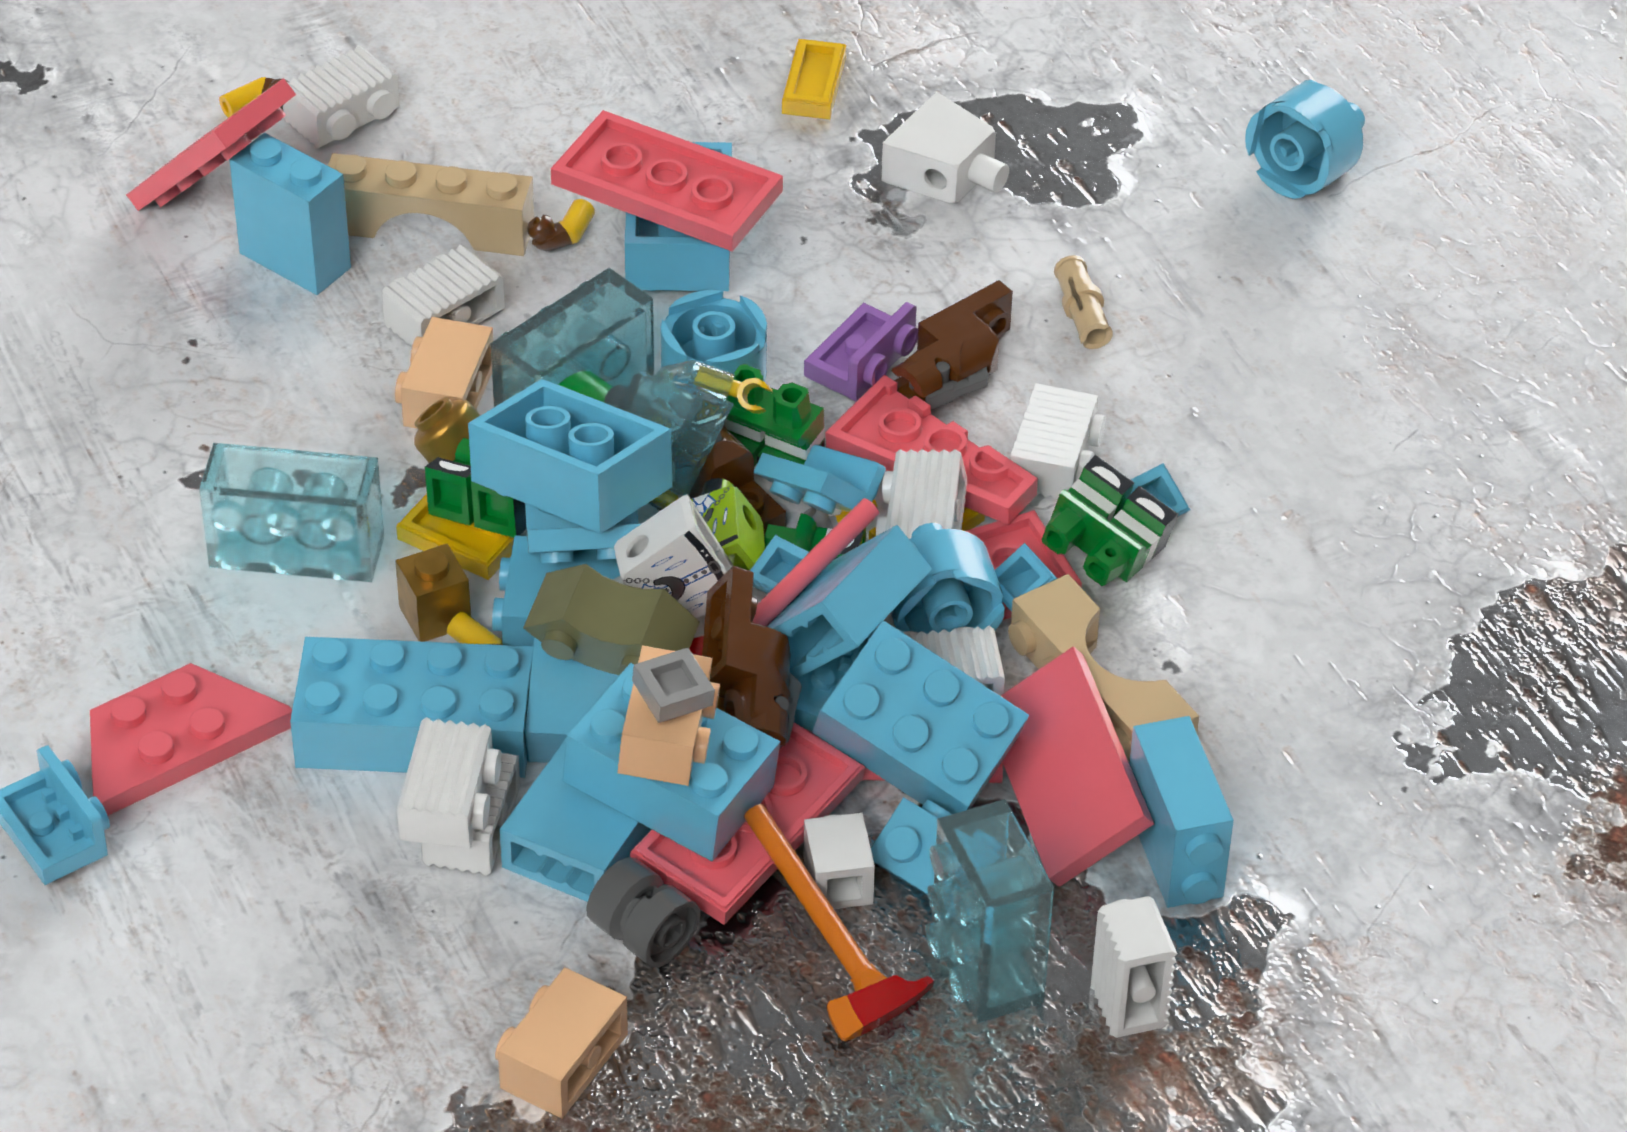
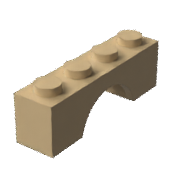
(483, 205)
(1064, 616)

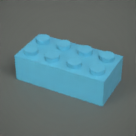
(366, 699)

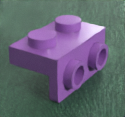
(863, 349)

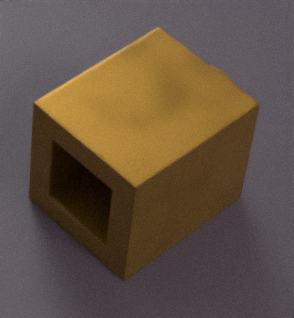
(431, 591)

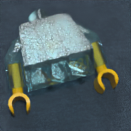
(691, 403)

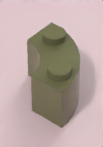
(605, 622)

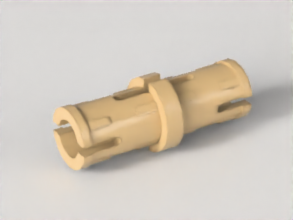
(1083, 302)

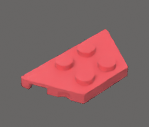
(175, 731)

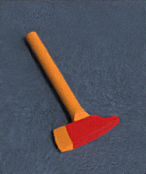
(875, 995)

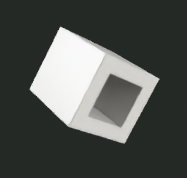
(840, 859)

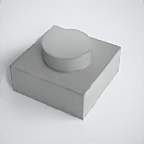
(673, 685)

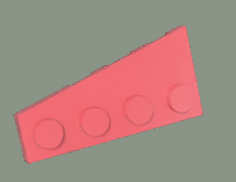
(889, 422)

